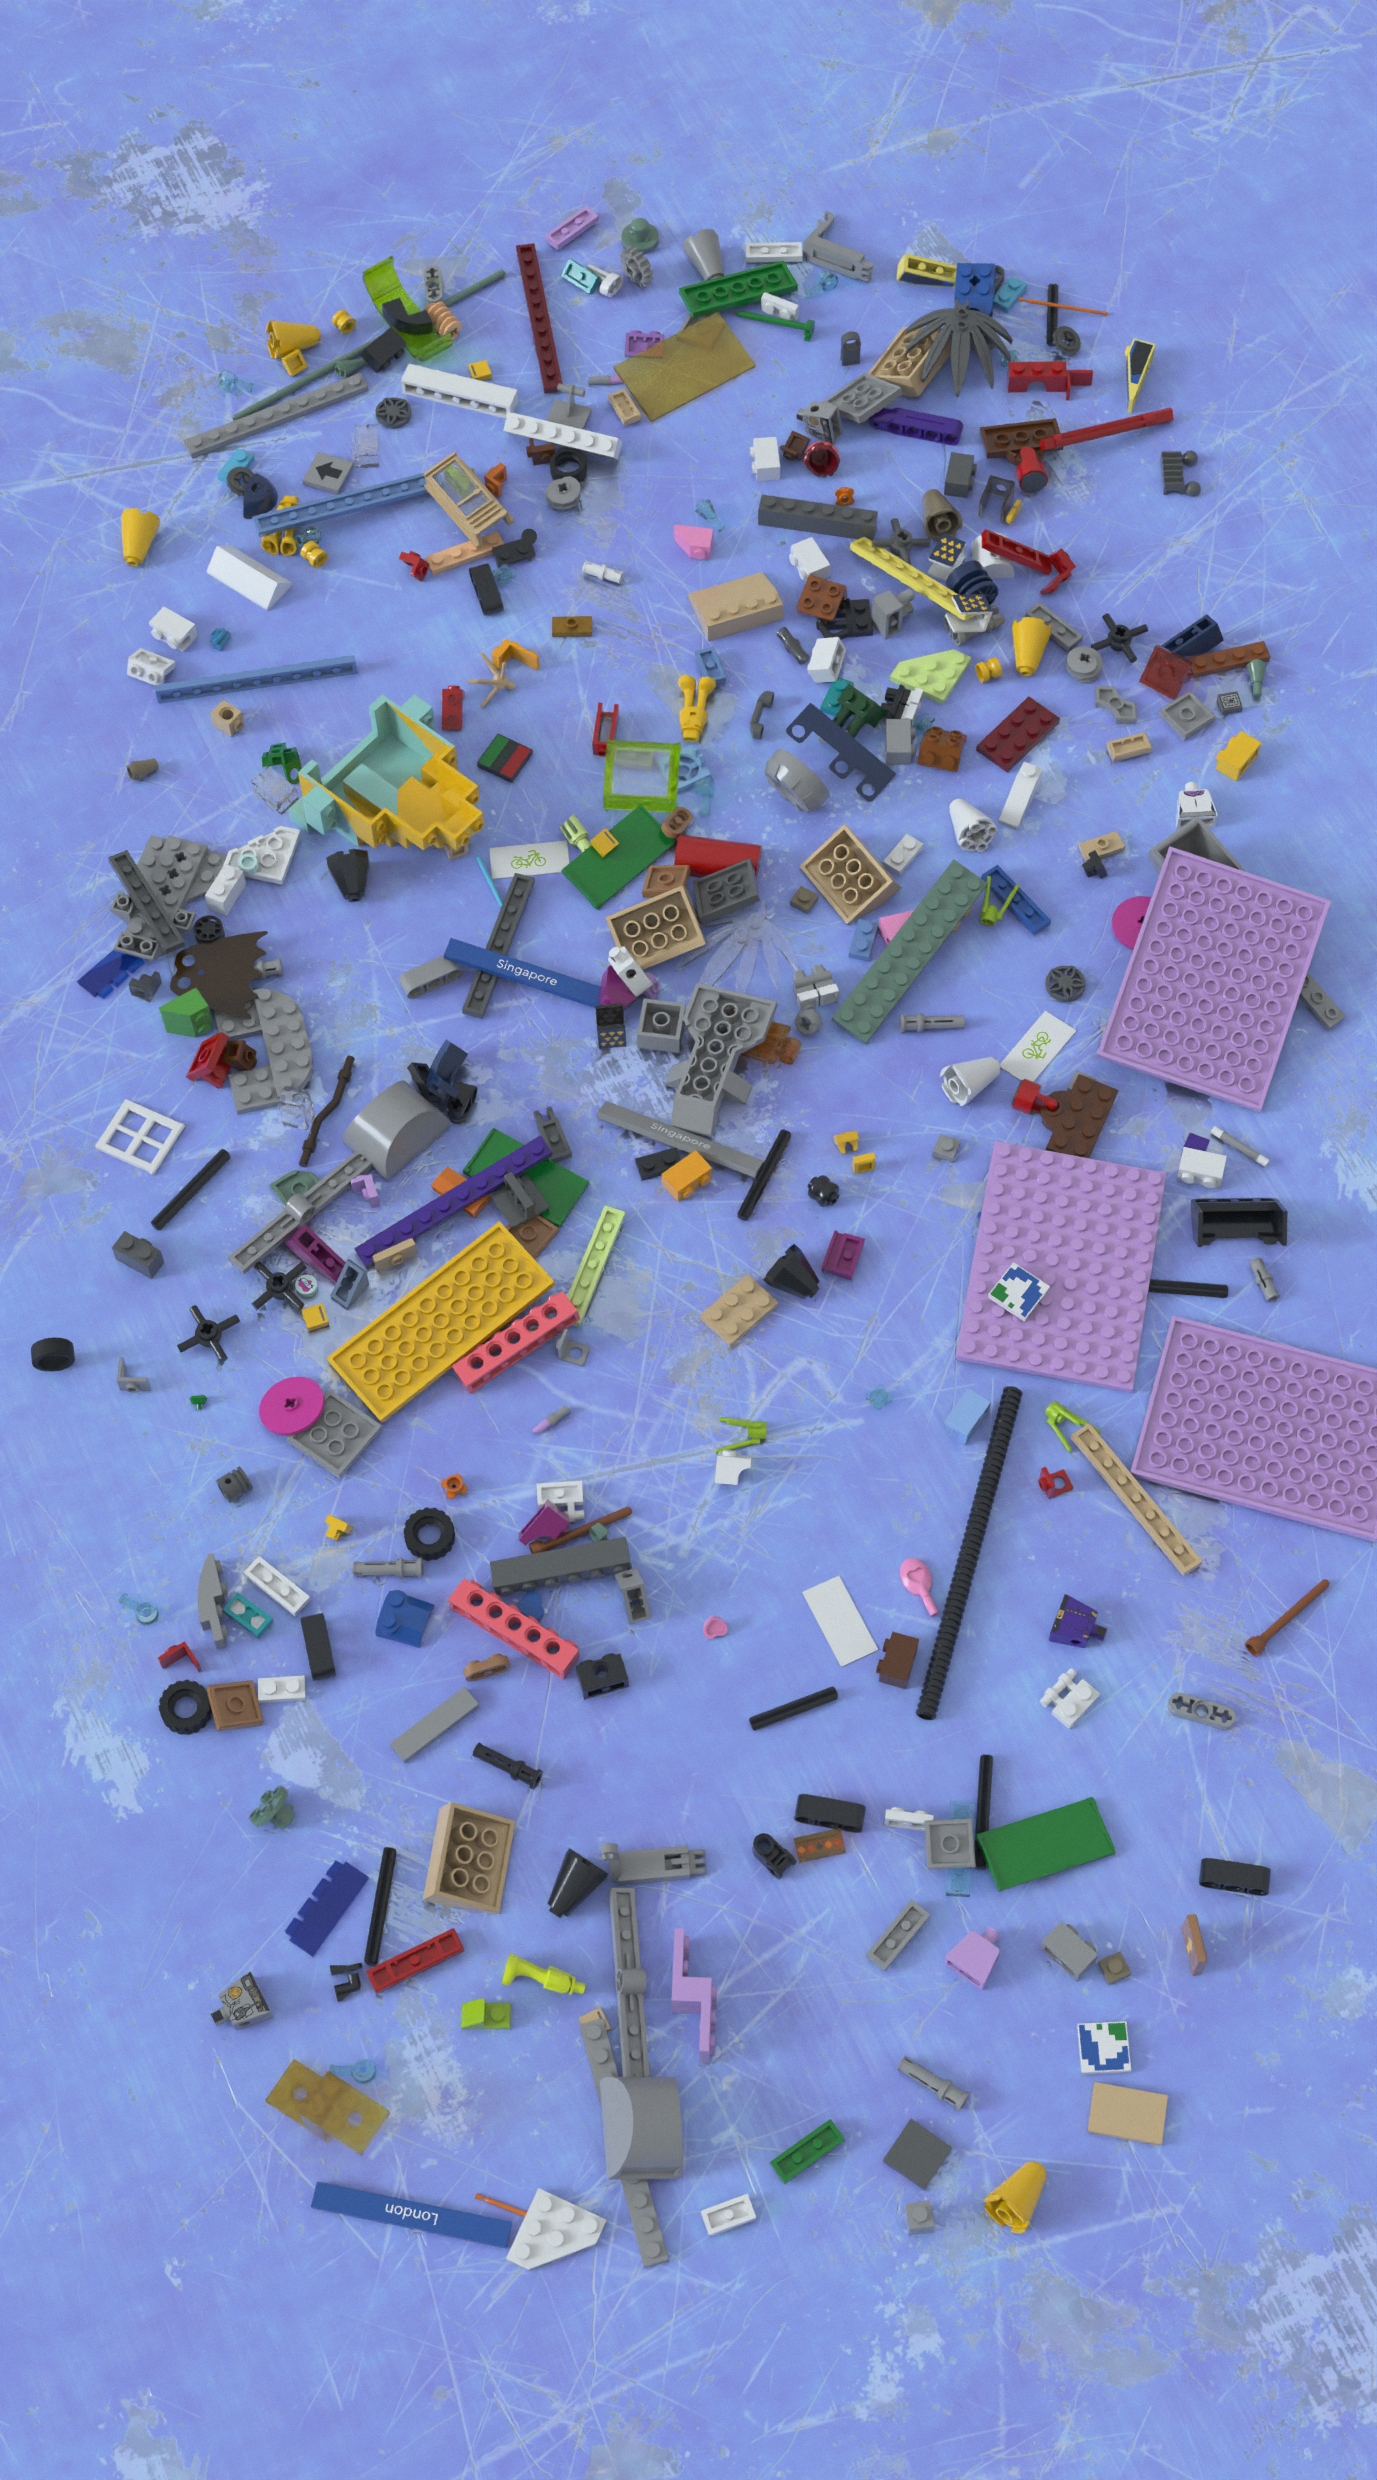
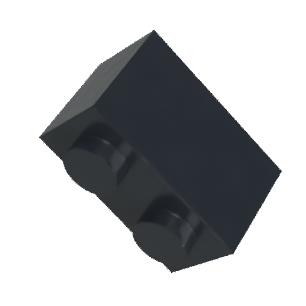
(384, 349)

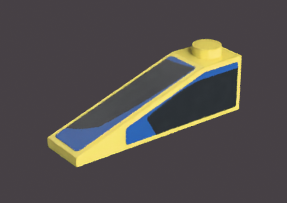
(926, 272)
(1139, 359)

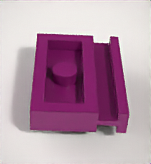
(843, 1255)

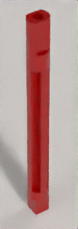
(1107, 429)

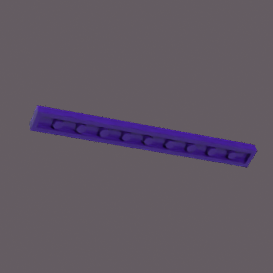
(455, 1199)

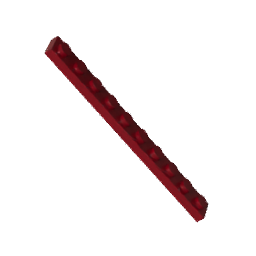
(539, 317)

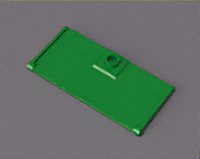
(639, 845)
(555, 1183)
(1045, 1844)

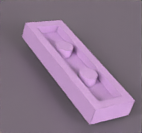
(571, 228)

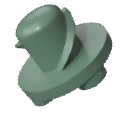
(640, 235)
(273, 1809)

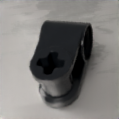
(461, 1105)
(775, 1859)

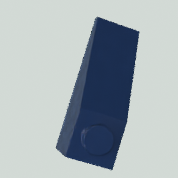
(1196, 638)

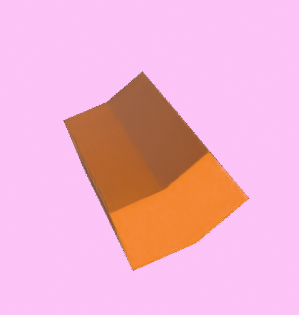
(448, 1180)

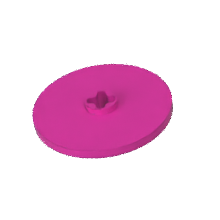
(1127, 920)
(287, 1420)

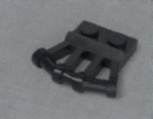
(856, 622)

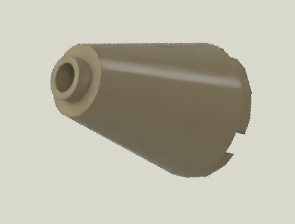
(939, 515)

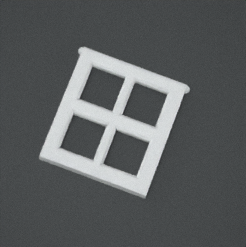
(139, 1137)

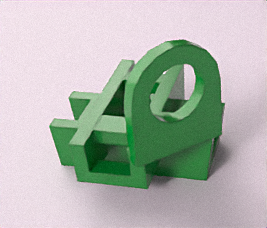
(282, 755)

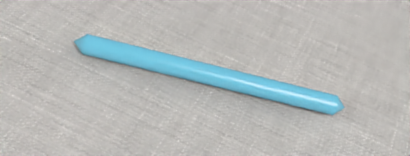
(489, 880)

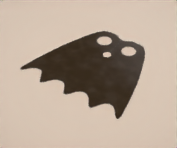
(227, 972)

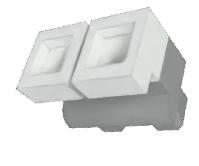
(814, 988)

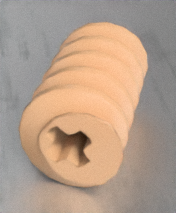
(443, 319)

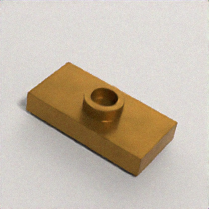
(572, 626)

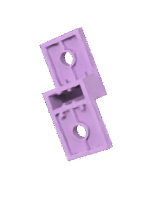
(693, 1995)

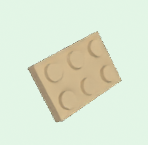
(739, 1310)

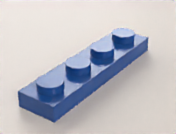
(1021, 904)

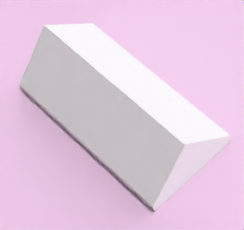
(247, 576)

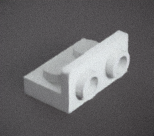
(149, 666)

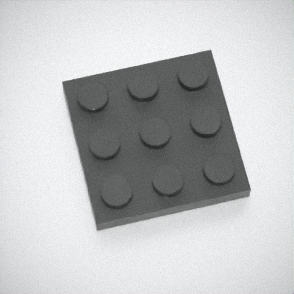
(726, 891)

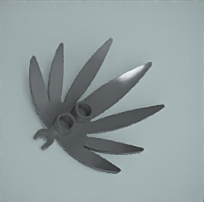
(962, 324)

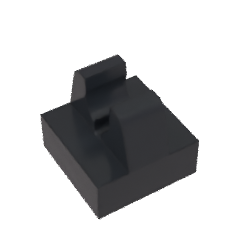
(1094, 866)

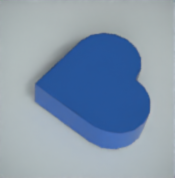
(532, 1605)

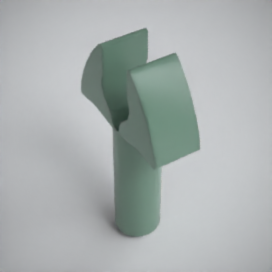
(598, 1532)

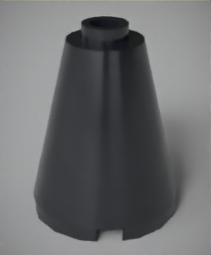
(574, 1883)

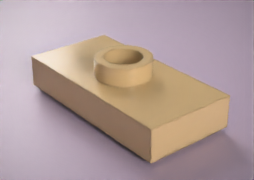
(624, 407)
(1129, 747)
(1104, 845)
(394, 1255)

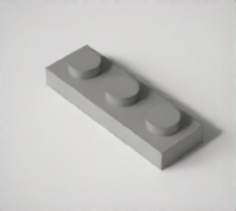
(1061, 631)
(898, 1935)

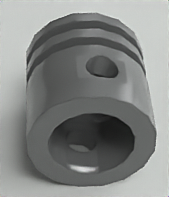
(234, 1484)

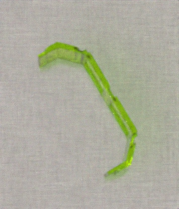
(383, 286)

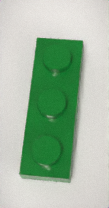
(807, 2151)

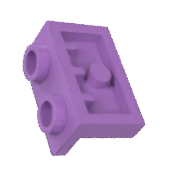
(638, 341)

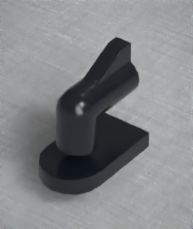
(353, 1985)

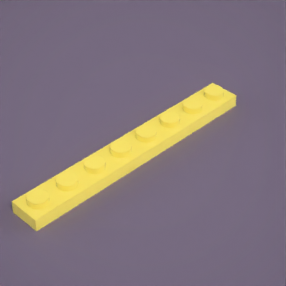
(907, 574)

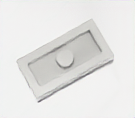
(779, 307)
(903, 854)
(281, 1689)
(899, 1818)
(728, 2215)

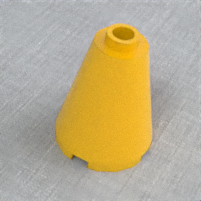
(289, 336)
(137, 534)
(1029, 642)
(1017, 2197)

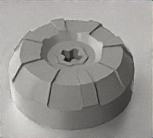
(795, 781)

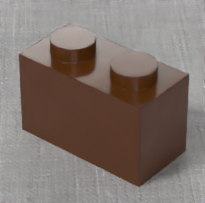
(898, 1660)

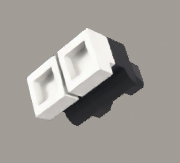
(905, 703)

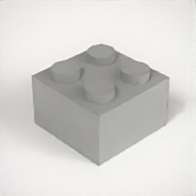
(661, 1025)

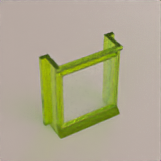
(641, 775)

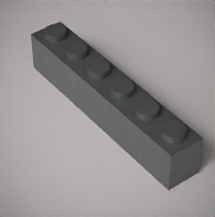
(817, 517)
(560, 1566)

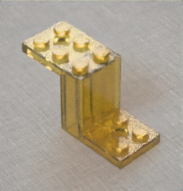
(328, 2107)

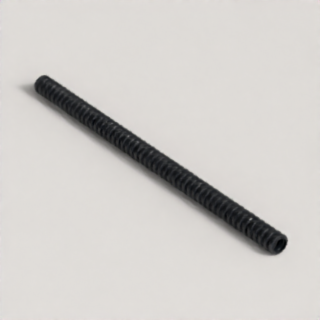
(969, 1553)

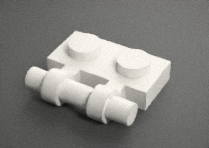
(561, 1495)
(1075, 1703)

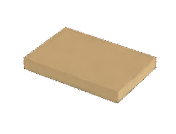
(1127, 2113)

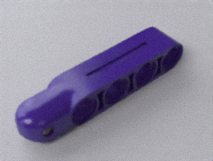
(918, 425)

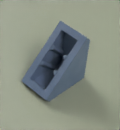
(350, 1284)

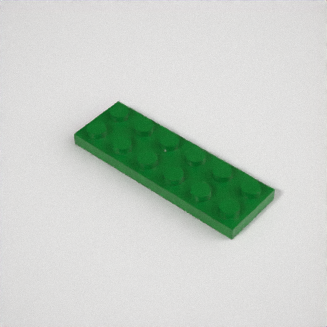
(737, 289)

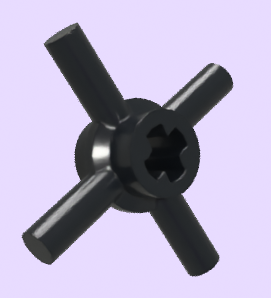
(1119, 637)
(278, 1279)
(212, 1339)

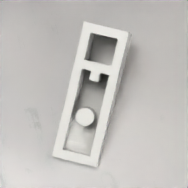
(1021, 795)

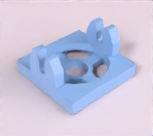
(700, 763)

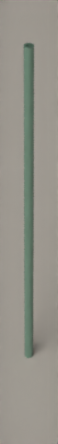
(356, 352)

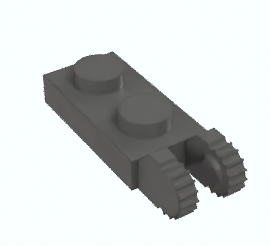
(553, 1135)

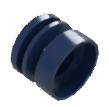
(972, 579)

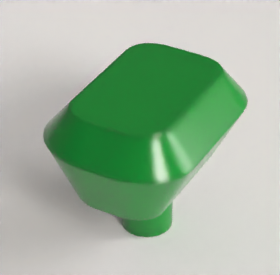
(198, 1400)

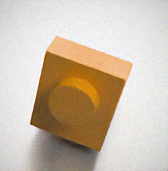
(513, 649)

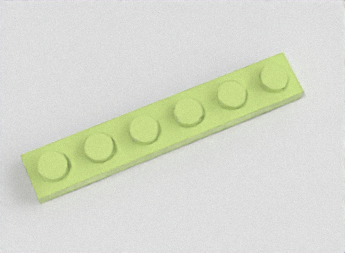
(595, 1260)

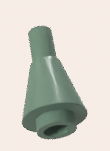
(346, 367)
(1256, 671)

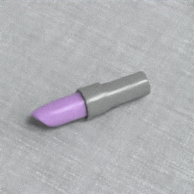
(605, 380)
(552, 1419)

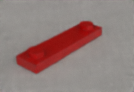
(1016, 552)
(415, 1961)

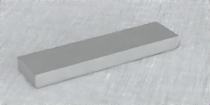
(434, 1725)

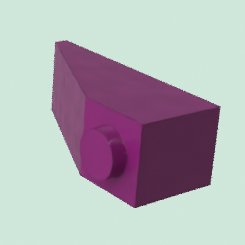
(316, 1253)

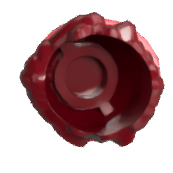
(822, 458)

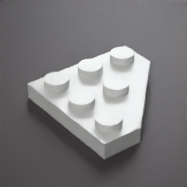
(273, 853)
(553, 2231)

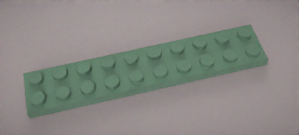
(909, 952)

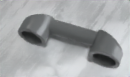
(765, 700)

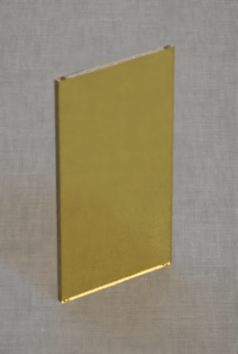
(684, 366)

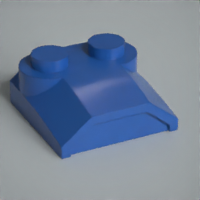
(403, 1618)

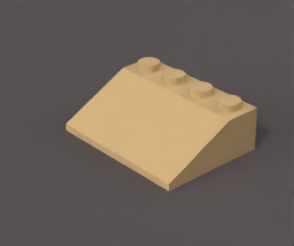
(907, 368)
(736, 606)
(849, 875)
(658, 928)
(469, 1859)

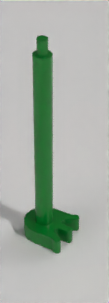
(808, 327)

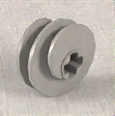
(563, 493)
(1084, 664)

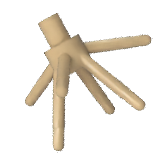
(499, 681)

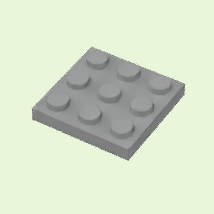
(864, 397)
(337, 1435)

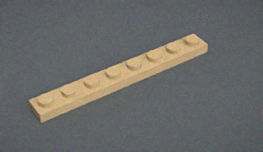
(1136, 1499)

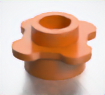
(844, 492)
(453, 1480)

